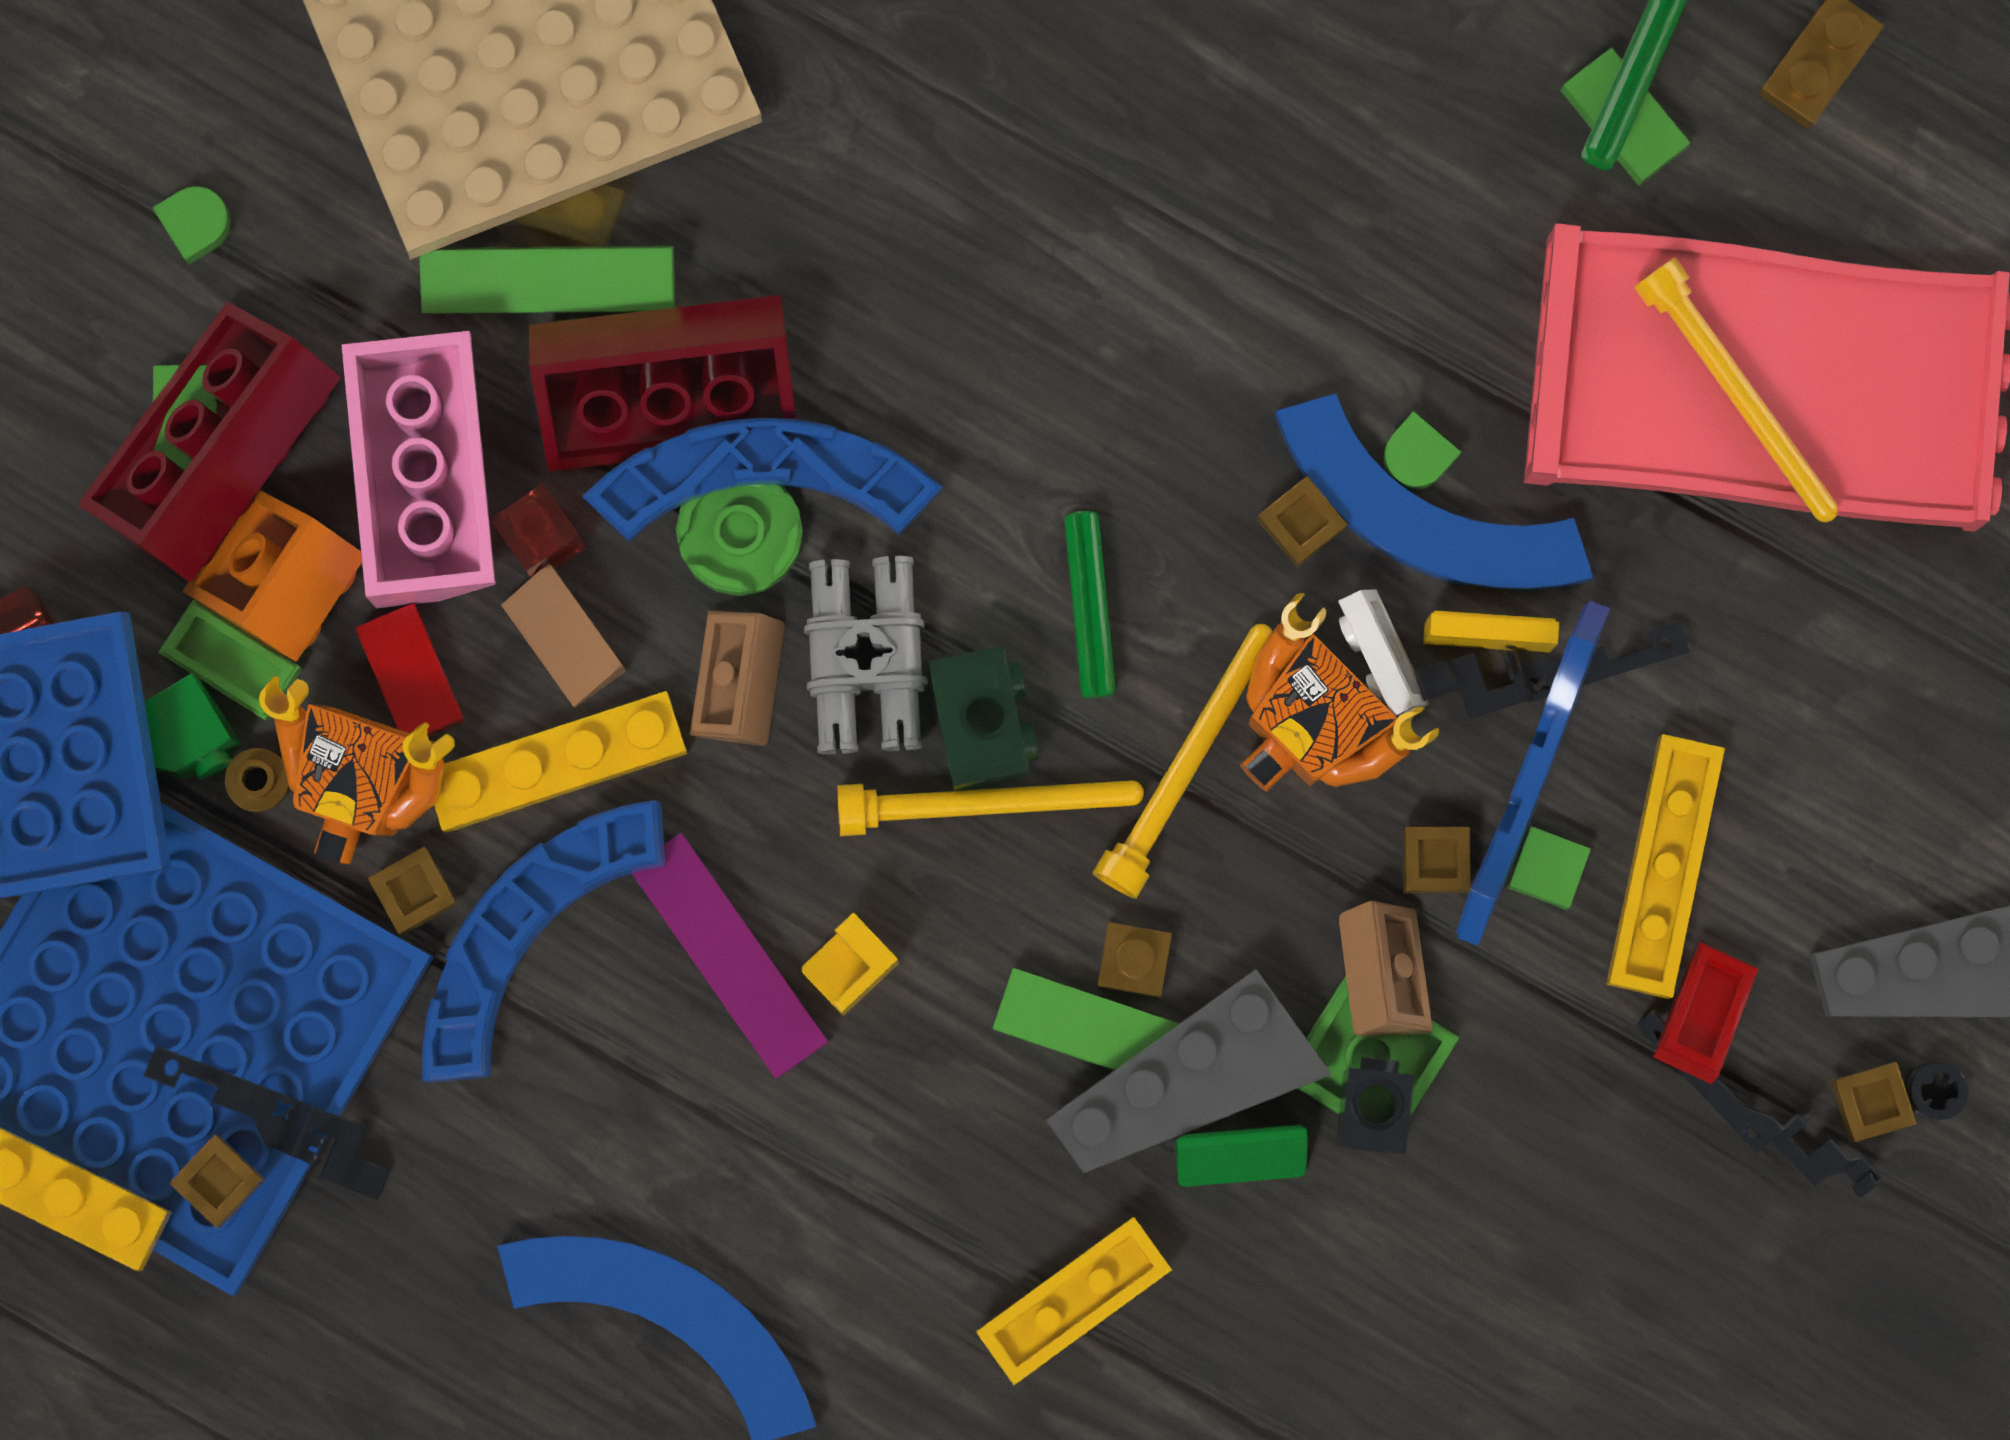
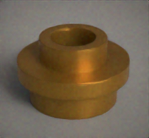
(271, 794)

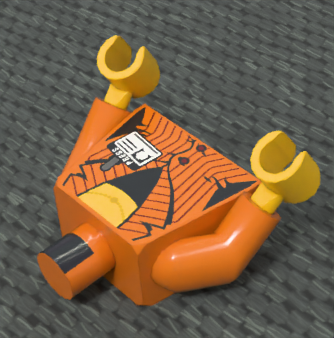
(1319, 713)
(353, 769)

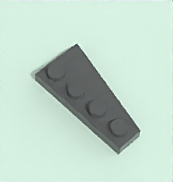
(1924, 972)
(1202, 1070)

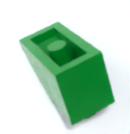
(189, 731)

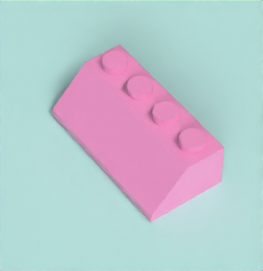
(418, 468)

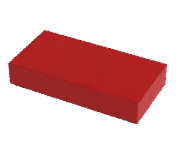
(409, 671)
(1705, 1013)

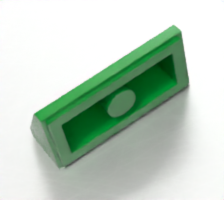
(1241, 1155)

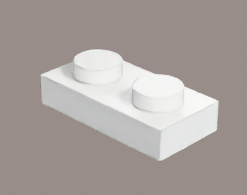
(1371, 631)

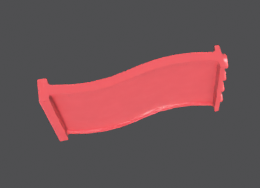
(1865, 368)

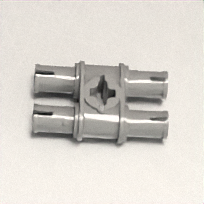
(837, 634)

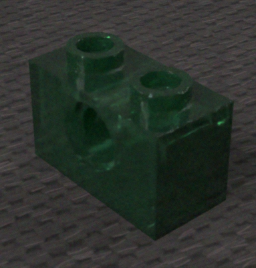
(974, 679)

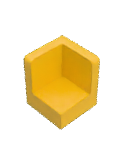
(849, 964)

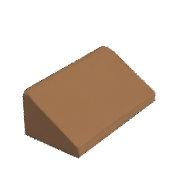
(563, 636)
(738, 677)
(1385, 970)

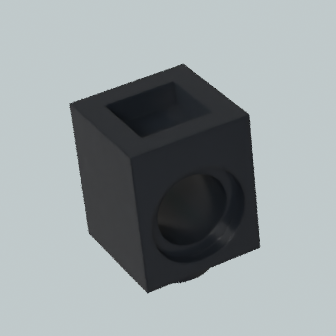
(1354, 1129)

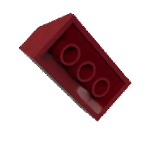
(652, 375)
(265, 399)

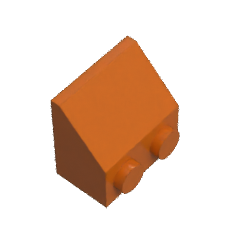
(277, 575)

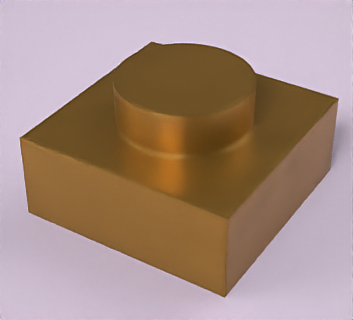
(1301, 521)
(1436, 859)
(413, 891)
(1134, 960)
(1873, 1102)
(217, 1181)

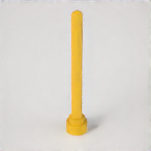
(1669, 293)
(863, 808)
(1127, 863)

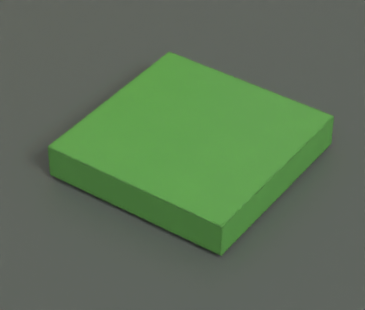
(1340, 1049)

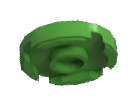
(740, 538)

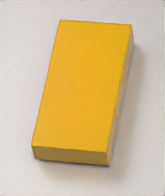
(1491, 631)

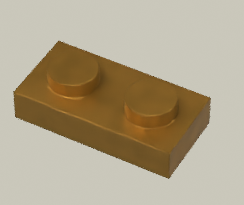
(1820, 61)

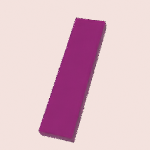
(731, 959)

